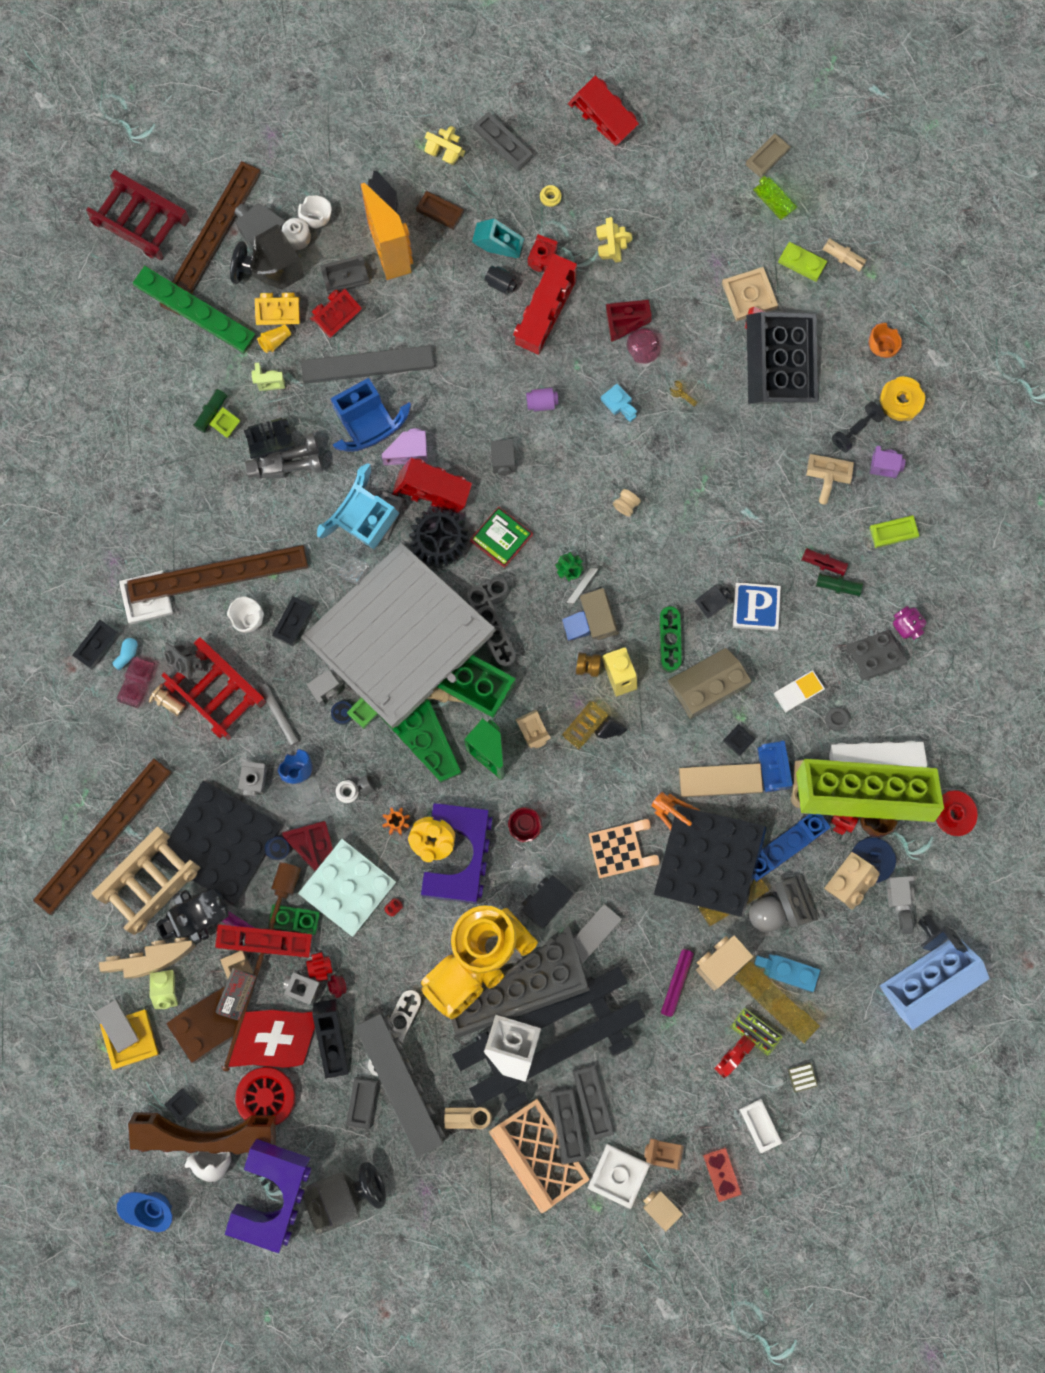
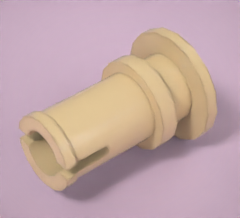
(166, 700)

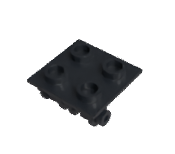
(269, 441)

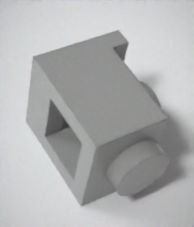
(325, 686)
(257, 787)
(900, 893)
(291, 986)

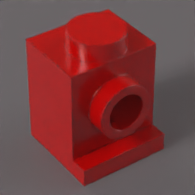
(547, 248)

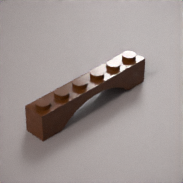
(155, 1132)

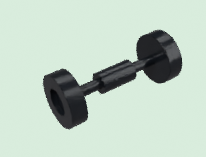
(874, 412)

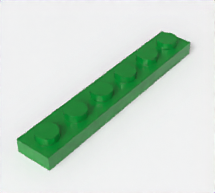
(194, 309)

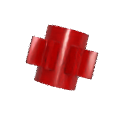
(843, 823)
(319, 966)

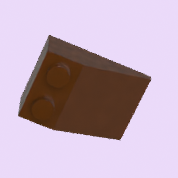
(202, 1029)

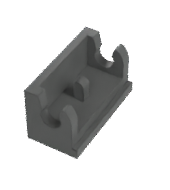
(345, 274)

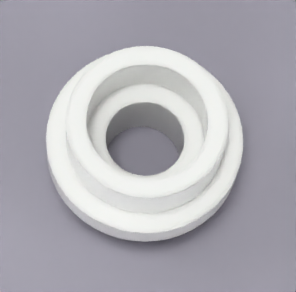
(342, 786)

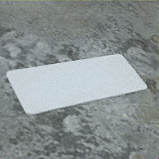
(582, 585)

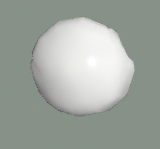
(315, 211)
(245, 614)

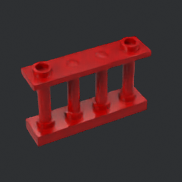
(235, 683)

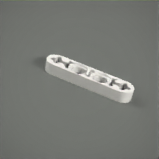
(401, 1033)

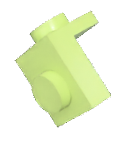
(163, 989)

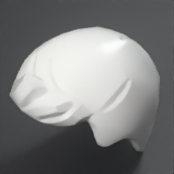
(209, 1166)

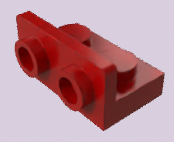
(335, 312)

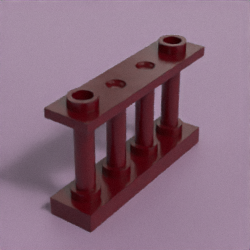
(139, 195)

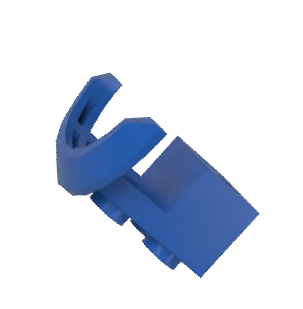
(365, 416)

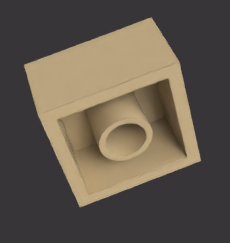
(723, 963)

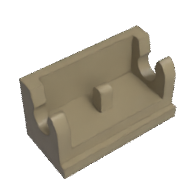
(599, 614)

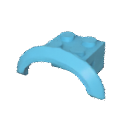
(361, 513)

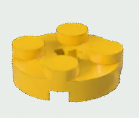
(913, 393)
(427, 849)

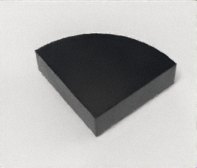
(610, 728)

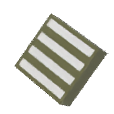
(802, 1077)

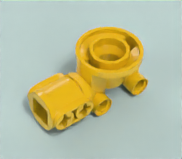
(459, 977)

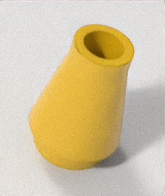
(273, 338)

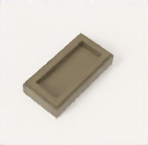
(767, 155)

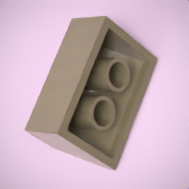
(709, 682)

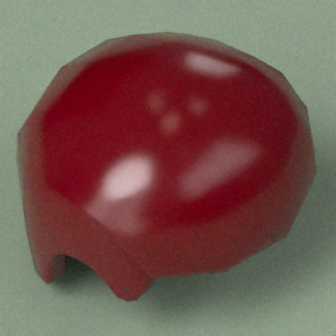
(525, 824)

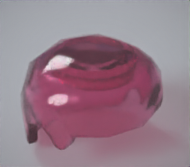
(643, 345)

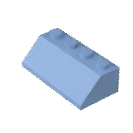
(934, 983)

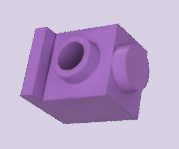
(886, 463)

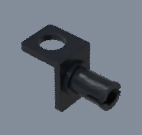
(938, 936)

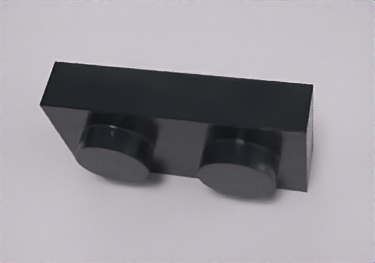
(292, 621)
(95, 644)

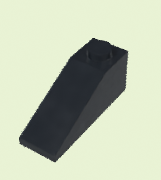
(330, 1038)

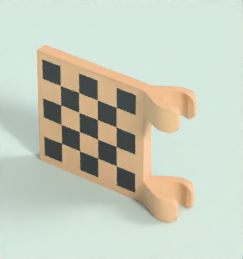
(618, 849)

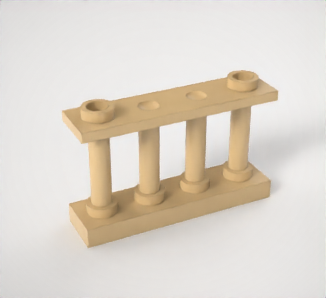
(125, 874)

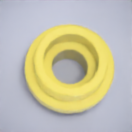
(550, 190)

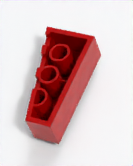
(546, 304)

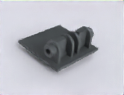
(876, 655)

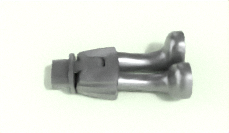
(273, 464)

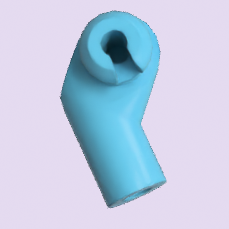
(128, 652)

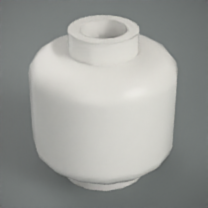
(297, 233)

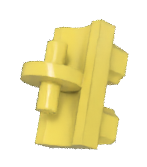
(435, 142)
(616, 237)

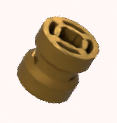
(593, 665)

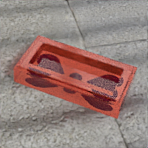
(722, 1175)

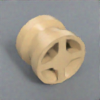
(626, 502)

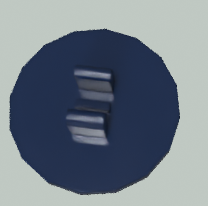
(878, 854)

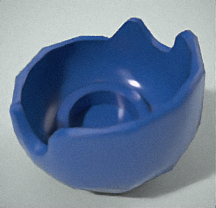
(296, 767)

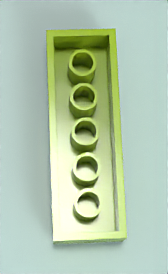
(869, 790)

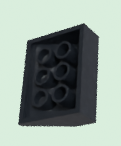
(782, 358)

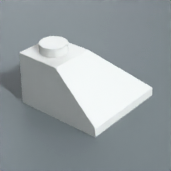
(512, 1046)

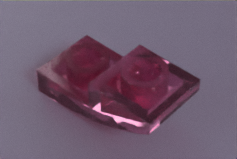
(136, 682)

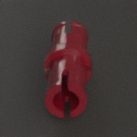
(824, 561)

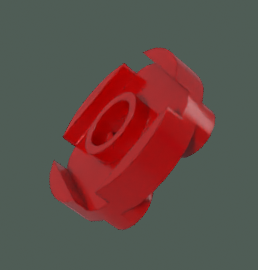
(734, 1056)

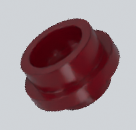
(337, 986)

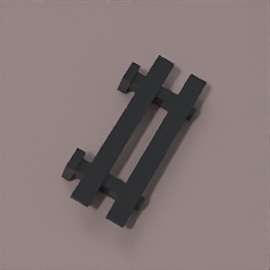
(606, 1026)

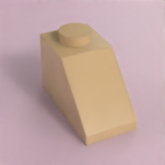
(661, 1209)

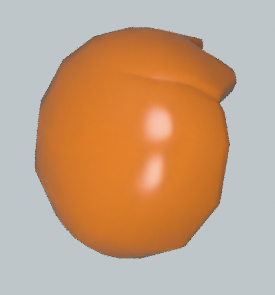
(884, 341)

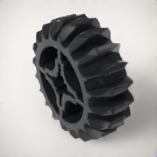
(430, 536)

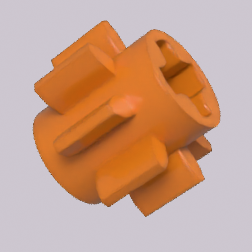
(389, 818)

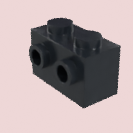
(546, 902)

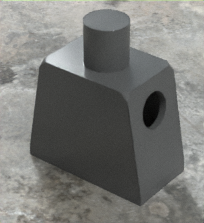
(255, 221)

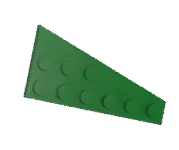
(427, 742)

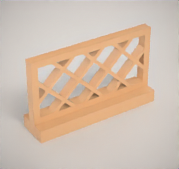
(521, 1166)

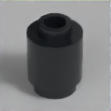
(501, 279)

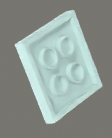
(347, 887)

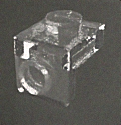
(534, 869)

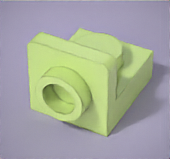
(269, 381)

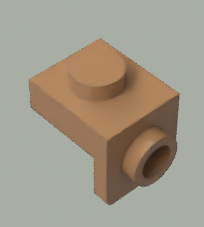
(664, 1154)

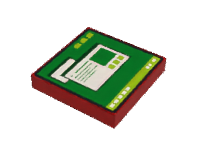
(501, 537)

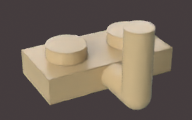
(829, 470)

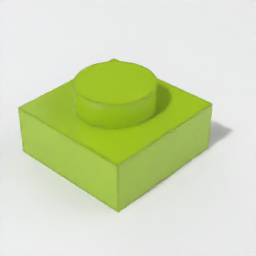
(224, 422)

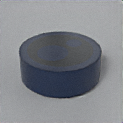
(339, 713)
(277, 848)

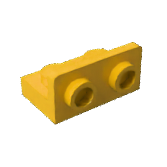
(277, 310)

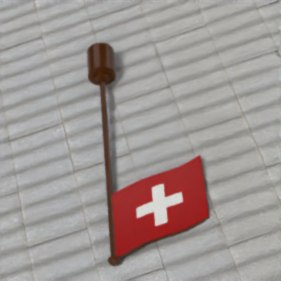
(272, 1035)

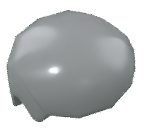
(767, 914)

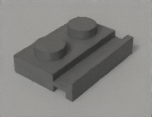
(796, 901)

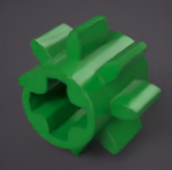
(569, 566)

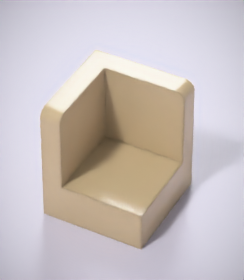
(237, 960)

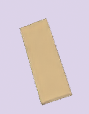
(720, 780)

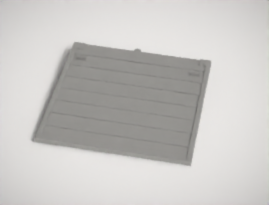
(398, 635)

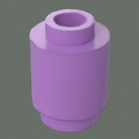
(541, 399)

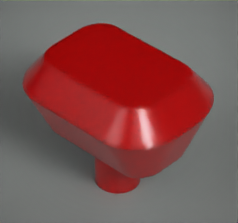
(393, 907)

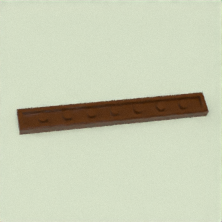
(215, 228)
(217, 574)
(102, 837)

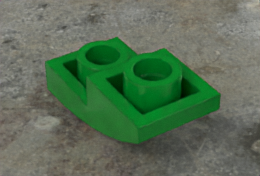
(295, 920)

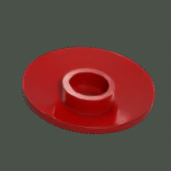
(964, 813)

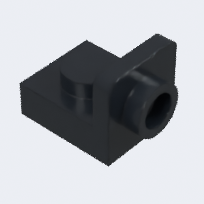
(714, 600)

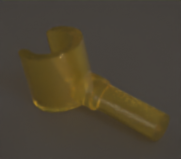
(680, 393)

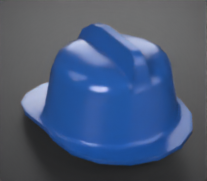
(145, 1210)

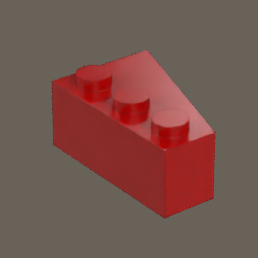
(604, 110)
(432, 485)

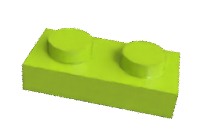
(802, 261)

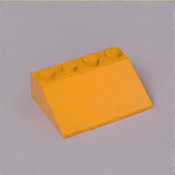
(389, 235)

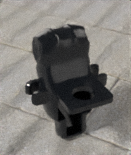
(193, 915)

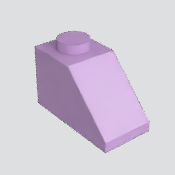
(408, 445)

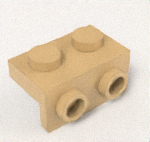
(852, 880)

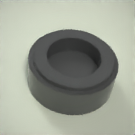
(837, 719)
(905, 922)

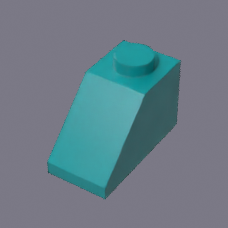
(497, 238)

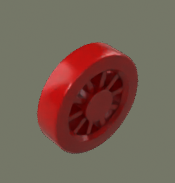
(266, 1096)

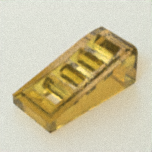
(592, 705)

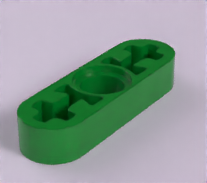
(663, 622)

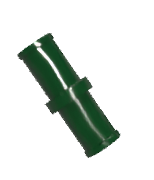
(210, 410)
(839, 585)

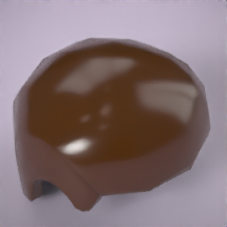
(878, 827)

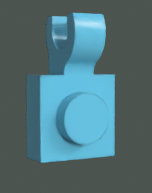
(619, 401)

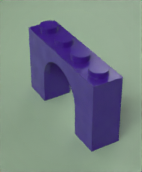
(465, 885)
(288, 1172)

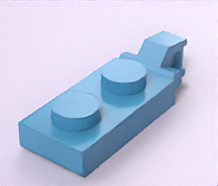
(788, 971)

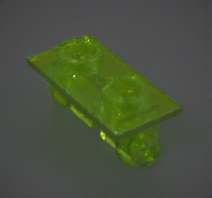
(774, 198)

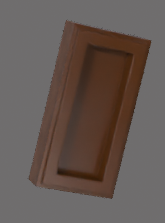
(440, 210)

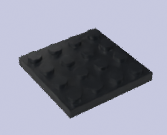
(222, 839)
(710, 861)

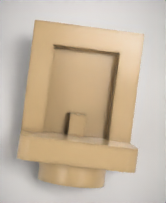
(533, 729)

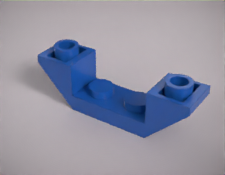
(790, 843)

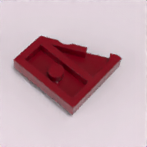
(627, 317)
(310, 843)

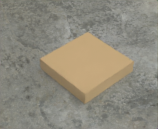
(748, 291)

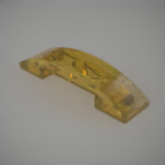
(776, 1002)

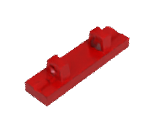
(263, 941)

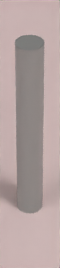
(280, 717)

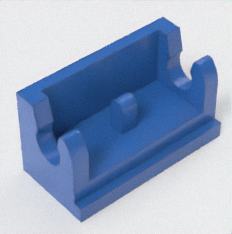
(774, 766)

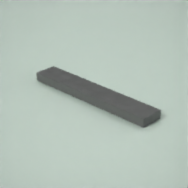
(367, 364)

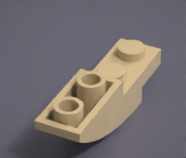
(157, 958)

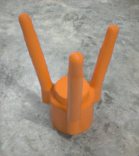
(665, 805)

